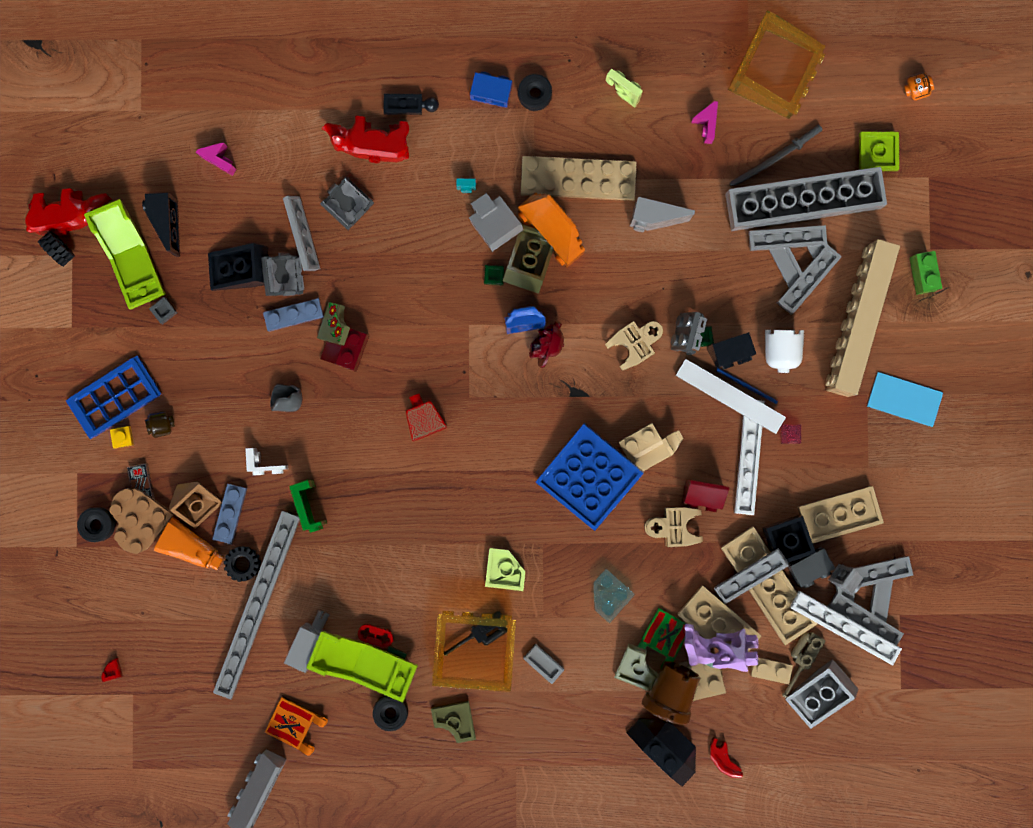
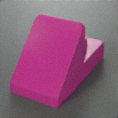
(708, 118)
(214, 154)

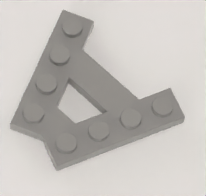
(779, 244)
(882, 576)

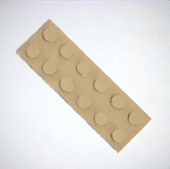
(579, 178)
(772, 594)

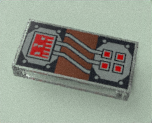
(140, 478)

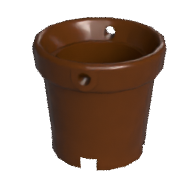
(672, 693)

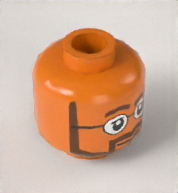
(919, 86)

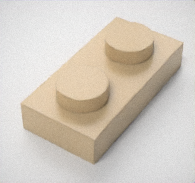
(772, 670)

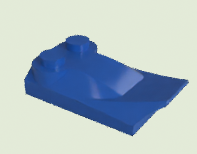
(524, 320)

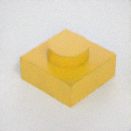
(121, 437)

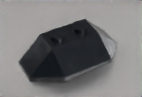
(665, 747)

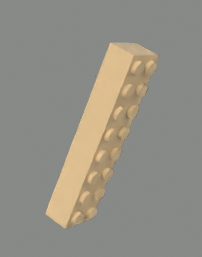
(862, 318)

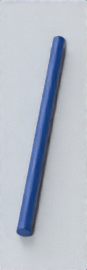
(746, 385)

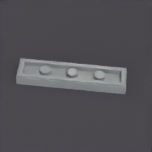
(301, 233)
(751, 576)

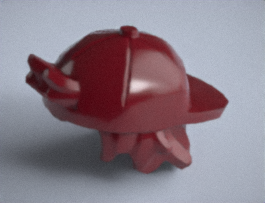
(548, 344)

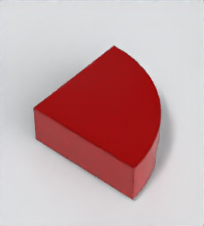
(112, 671)

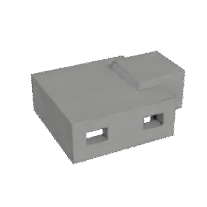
(494, 221)

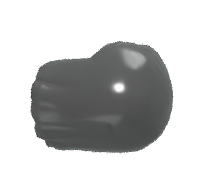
(279, 398)

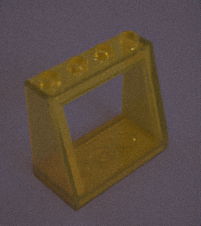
(758, 94)
(470, 683)

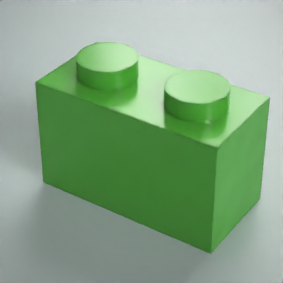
(925, 272)

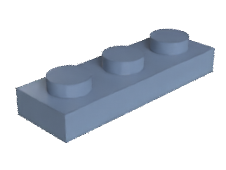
(293, 315)
(229, 513)

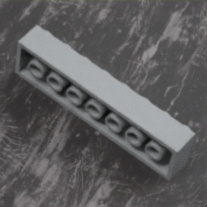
(806, 199)

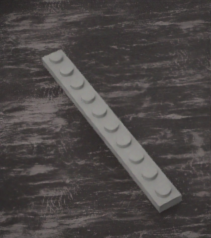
(256, 605)

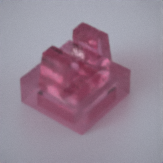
(790, 434)

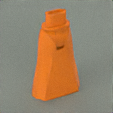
(186, 545)

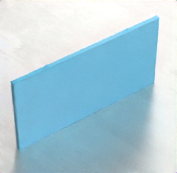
(905, 399)

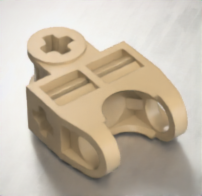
(642, 339)
(674, 527)

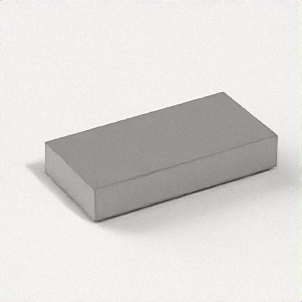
(543, 663)

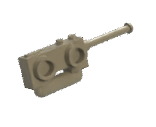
(807, 657)

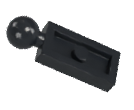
(408, 104)

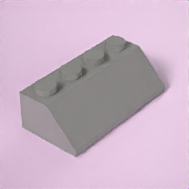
(257, 790)

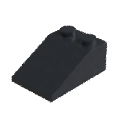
(164, 217)
(237, 267)

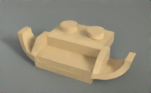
(647, 447)

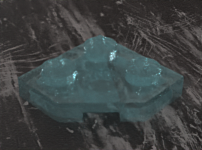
(610, 595)

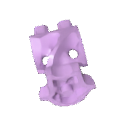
(729, 655)

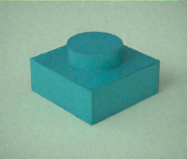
(466, 185)

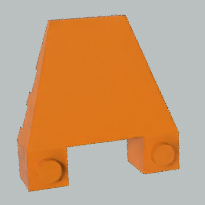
(553, 226)

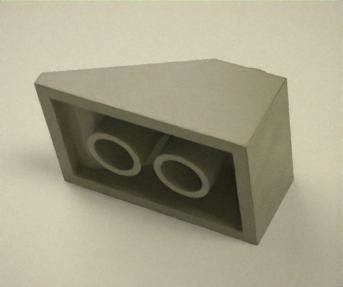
(529, 260)

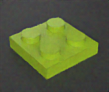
(879, 150)

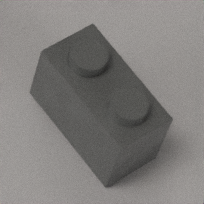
(811, 568)

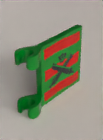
(664, 635)

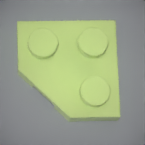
(627, 90)
(504, 571)

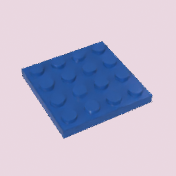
(589, 477)

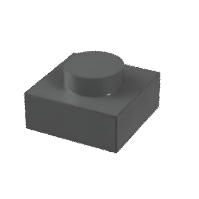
(163, 310)

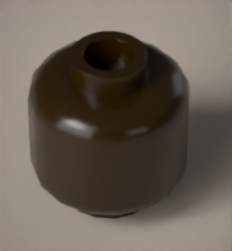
(159, 424)

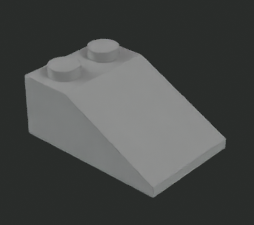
(654, 215)
(822, 694)

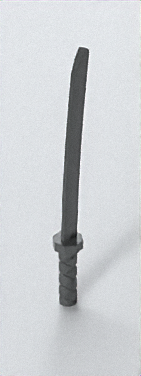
(797, 144)

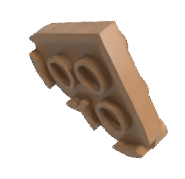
(139, 519)

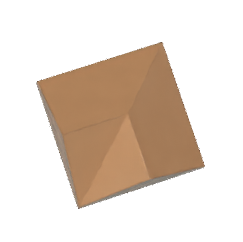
(193, 503)

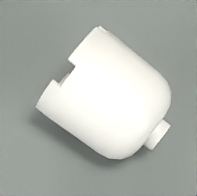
(784, 349)

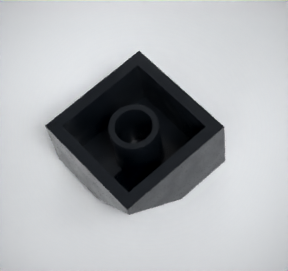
(736, 349)
(790, 537)

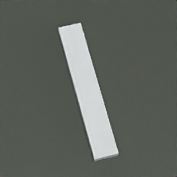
(730, 396)
(748, 466)
(845, 627)

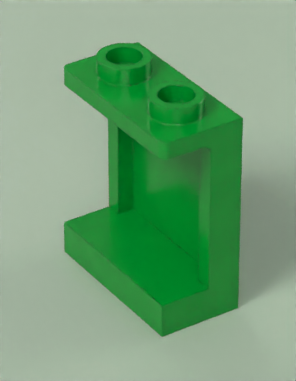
(303, 507)

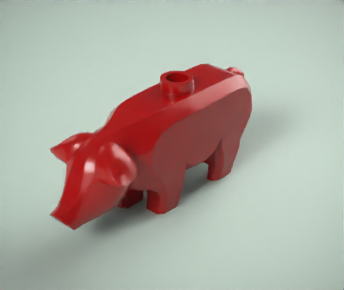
(370, 143)
(62, 214)

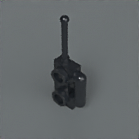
(480, 633)

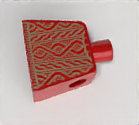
(423, 418)

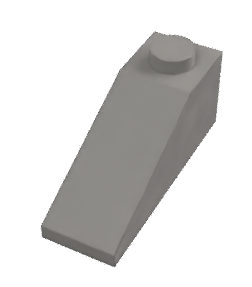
(846, 579)

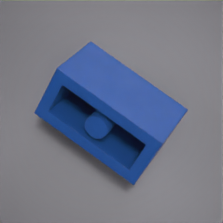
(491, 89)

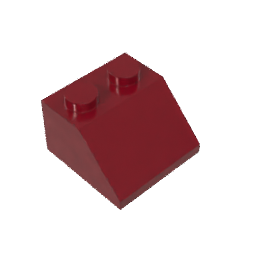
(349, 354)
(704, 494)

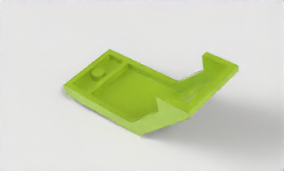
(126, 253)
(362, 664)

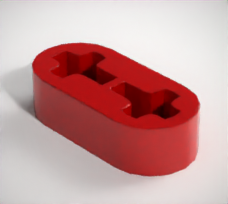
(374, 640)

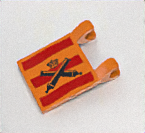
(292, 723)

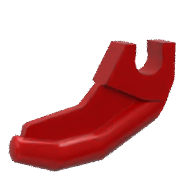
(720, 758)

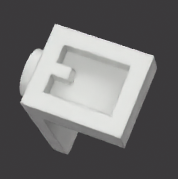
(252, 460)

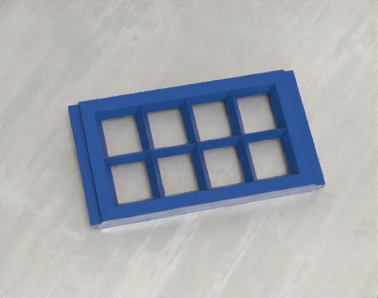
(143, 376)

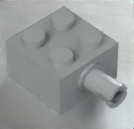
(305, 642)

